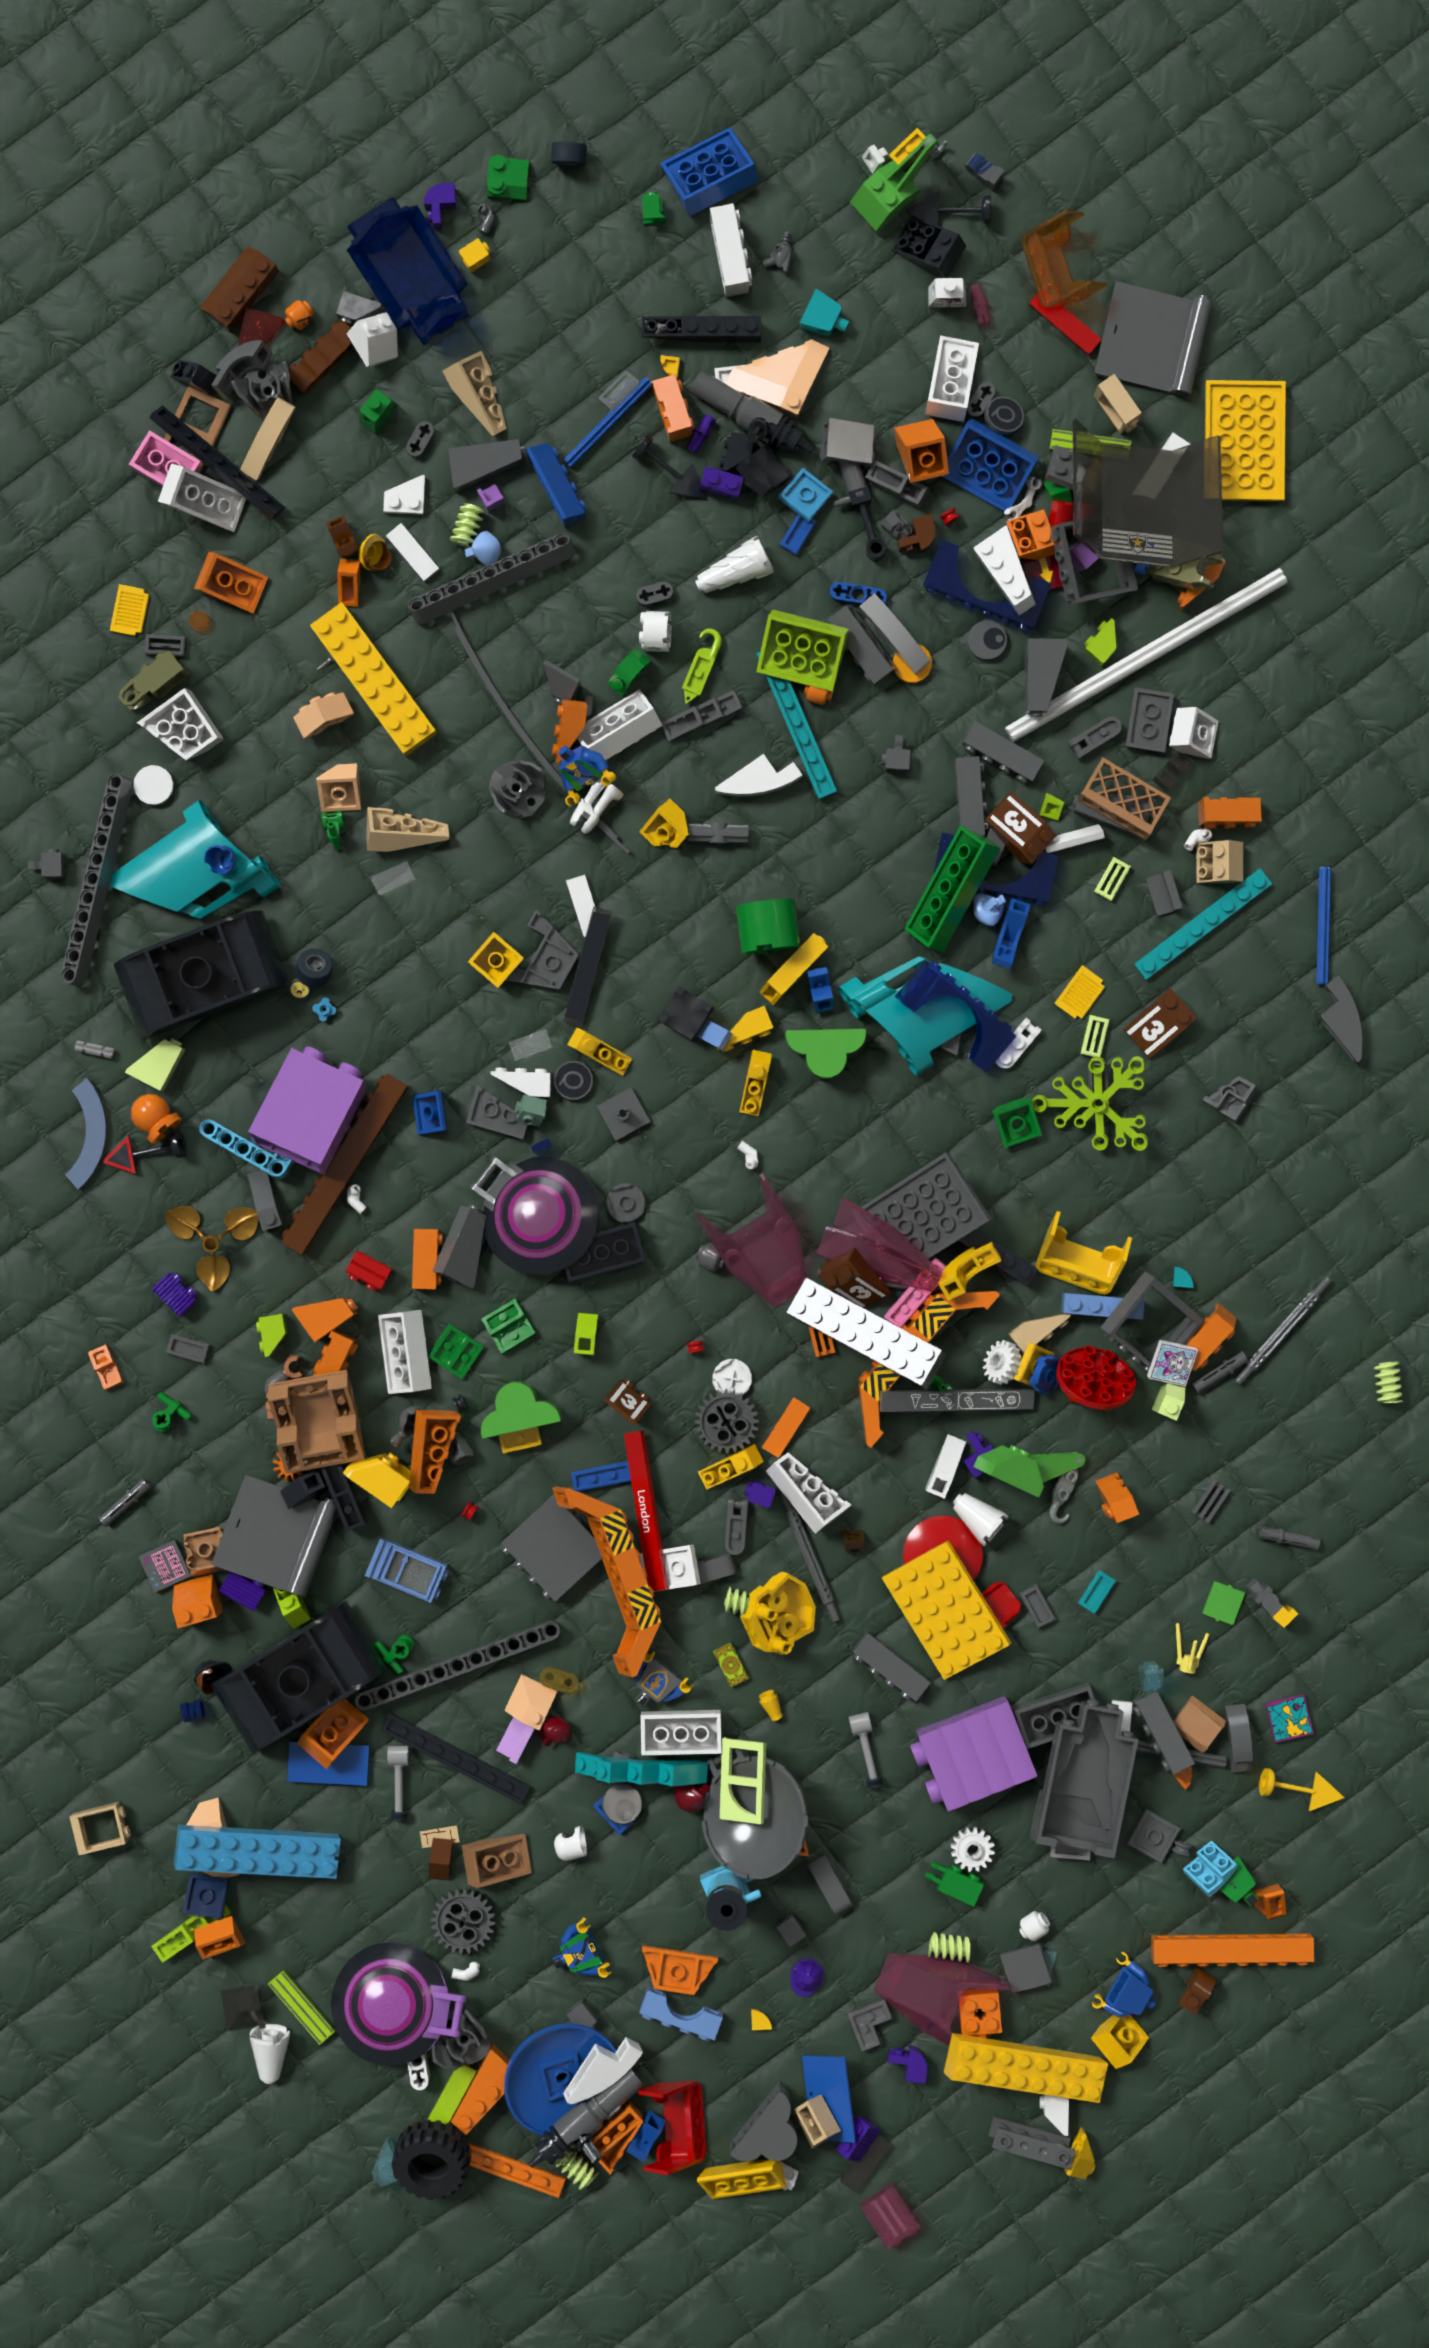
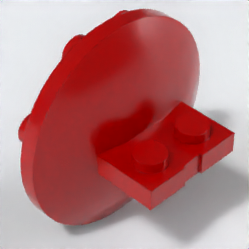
(1095, 1378)

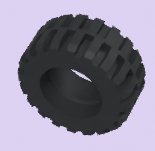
(426, 2179)

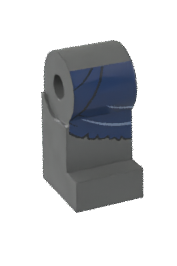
(984, 170)

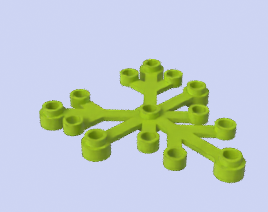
(1075, 1102)

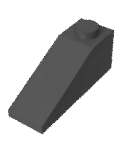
(265, 1201)

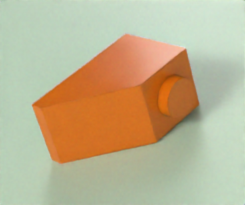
(349, 582)

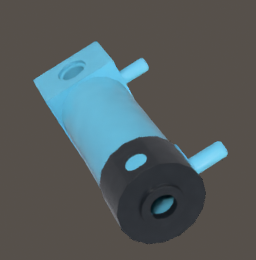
(727, 1897)

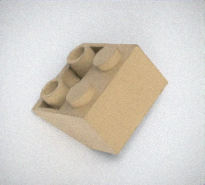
(1219, 862)
(816, 2121)

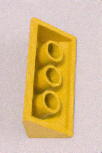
(742, 2178)

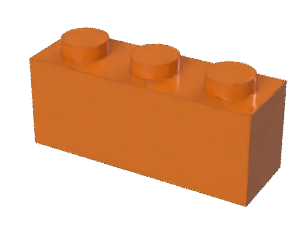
(424, 1258)

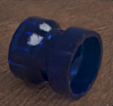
(192, 1710)

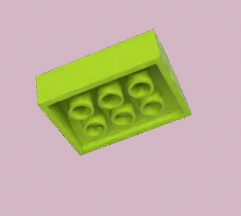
(802, 650)

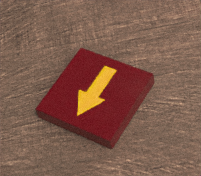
(1044, 569)

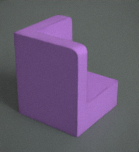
(491, 497)
(1081, 556)

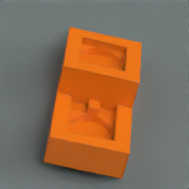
(106, 1367)

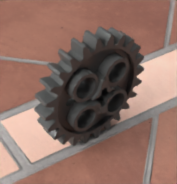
(741, 1412)
(457, 1938)

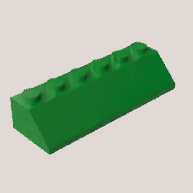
(952, 888)

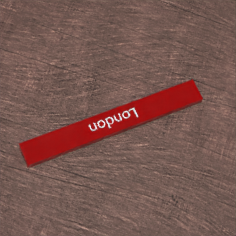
(646, 1510)

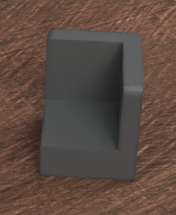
(791, 1929)

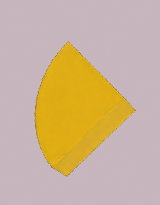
(670, 365)
(760, 2020)

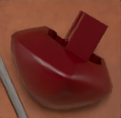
(555, 1730)
(690, 1797)

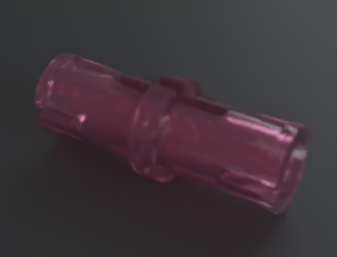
(980, 304)

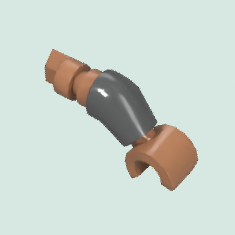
(279, 1377)

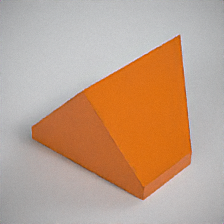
(1271, 1901)

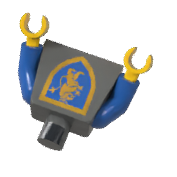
(659, 1682)

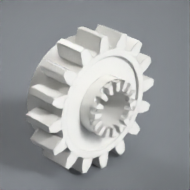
(1002, 1362)
(969, 1838)

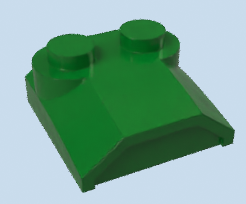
(507, 178)
(1016, 1121)

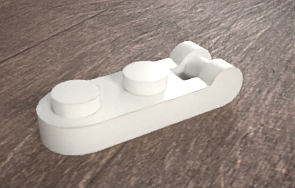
(1018, 1045)

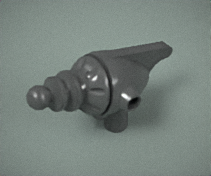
(781, 254)

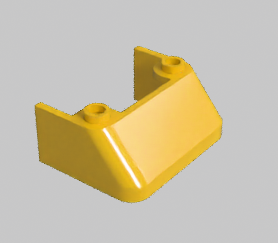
(1078, 1263)
(381, 1477)

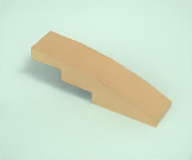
(267, 438)

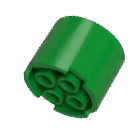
(768, 926)

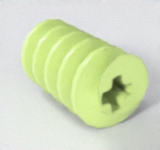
(466, 525)
(1387, 1382)
(736, 1601)
(950, 1946)
(577, 2169)

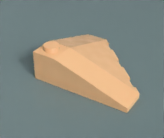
(781, 378)

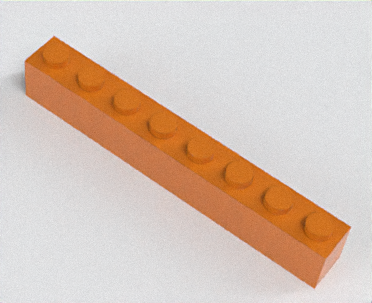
(1232, 1949)

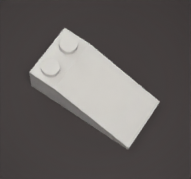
(952, 378)
(202, 497)

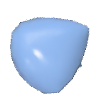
(485, 548)
(988, 908)

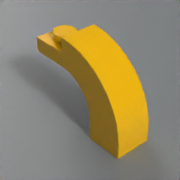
(964, 1267)

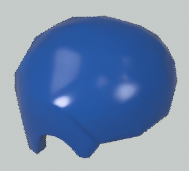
(221, 859)

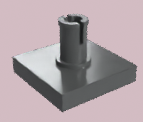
(623, 1114)

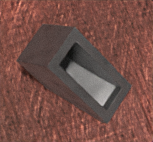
(356, 308)

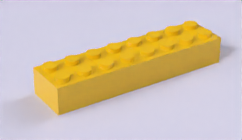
(373, 679)
(1025, 2068)

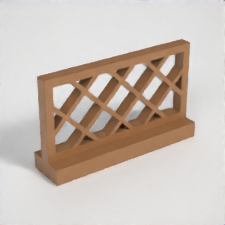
(1117, 813)

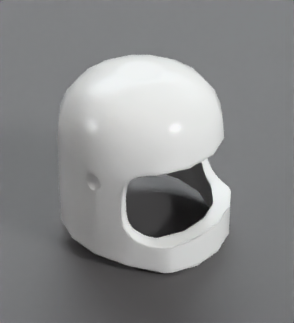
(571, 1847)

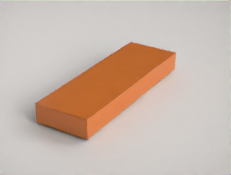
(786, 1427)

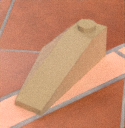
(473, 386)
(396, 832)

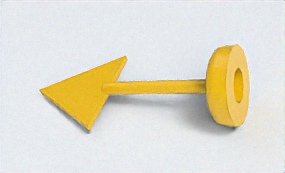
(1321, 1793)

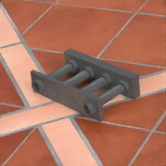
(1031, 2142)

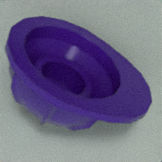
(806, 1977)

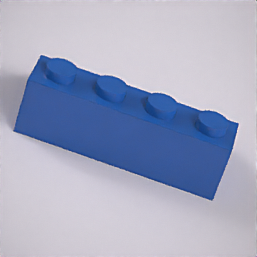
(555, 483)

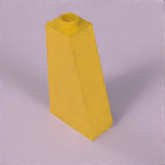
(793, 968)

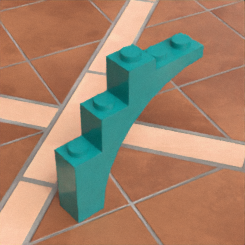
(641, 1771)

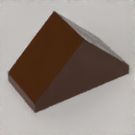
(440, 1858)

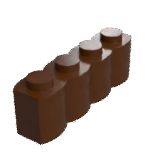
(322, 358)

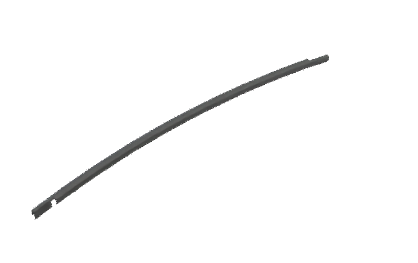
(518, 727)

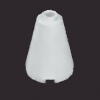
(979, 1517)
(269, 2050)

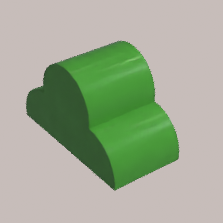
(825, 1049)
(518, 1410)

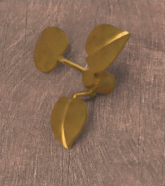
(212, 1270)

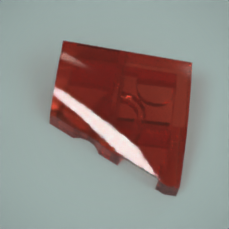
(259, 326)

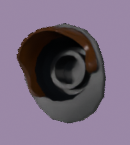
(209, 1672)

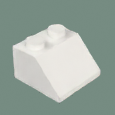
(375, 339)
(1193, 732)

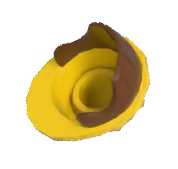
(374, 553)

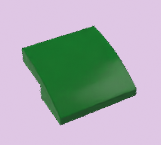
(508, 1326)
(455, 1351)

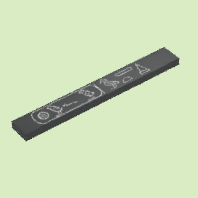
(956, 1400)

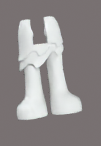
(585, 809)

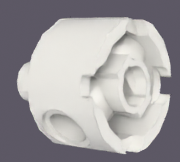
(656, 631)

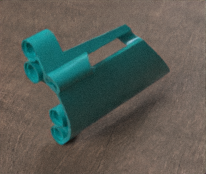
(175, 871)
(932, 1022)

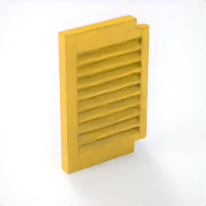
(129, 610)
(1080, 993)

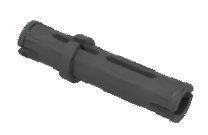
(1221, 1371)
(141, 1487)
(1281, 1536)

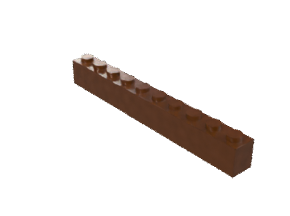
(345, 1163)

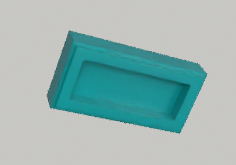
(1096, 1591)

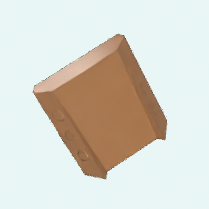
(201, 1550)
(1198, 1724)

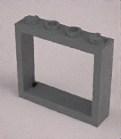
(1124, 570)
(1130, 1301)

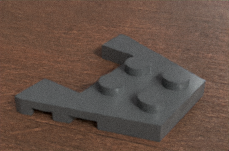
(551, 961)

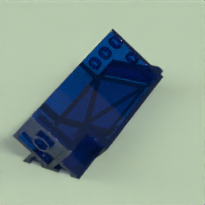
(408, 269)

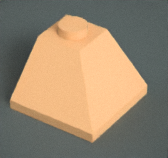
(339, 788)
(530, 1702)

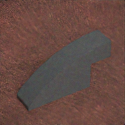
(1343, 1019)

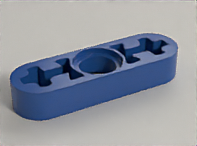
(844, 587)

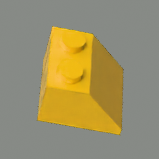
(495, 959)
(1120, 2040)

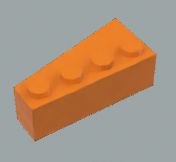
(336, 1353)
(430, 1447)
(483, 2091)

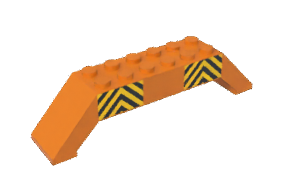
(924, 1326)
(624, 1573)

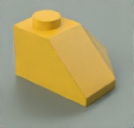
(666, 826)
(1083, 2158)

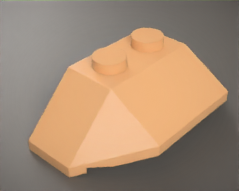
(210, 1814)

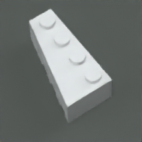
(1004, 566)
(806, 1493)

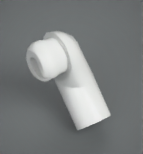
(1197, 836)
(750, 1154)
(353, 1198)
(468, 1974)

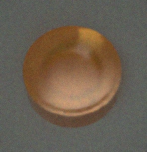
(198, 620)

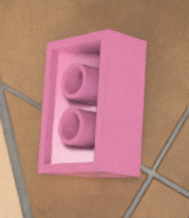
(157, 455)

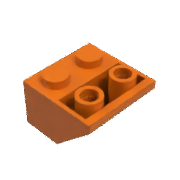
(1032, 535)
(218, 1937)

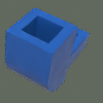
(820, 990)
(646, 2135)

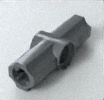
(718, 833)

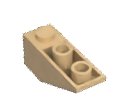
(1037, 1329)

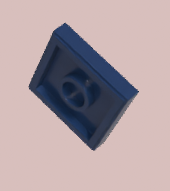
(206, 1896)

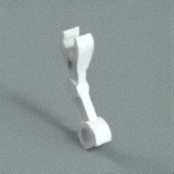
(1027, 501)

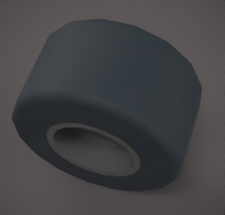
(569, 153)
(314, 968)

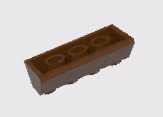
(239, 288)

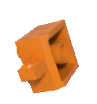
(985, 2023)

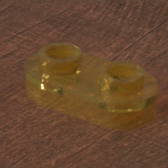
(558, 1682)

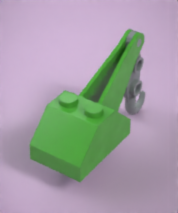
(891, 188)
(1030, 1472)

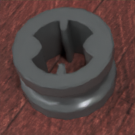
(1182, 1848)

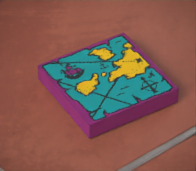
(1289, 1718)

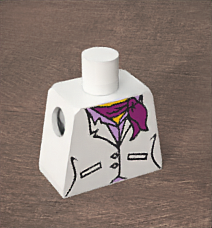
(947, 292)

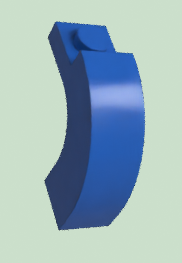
(1010, 933)

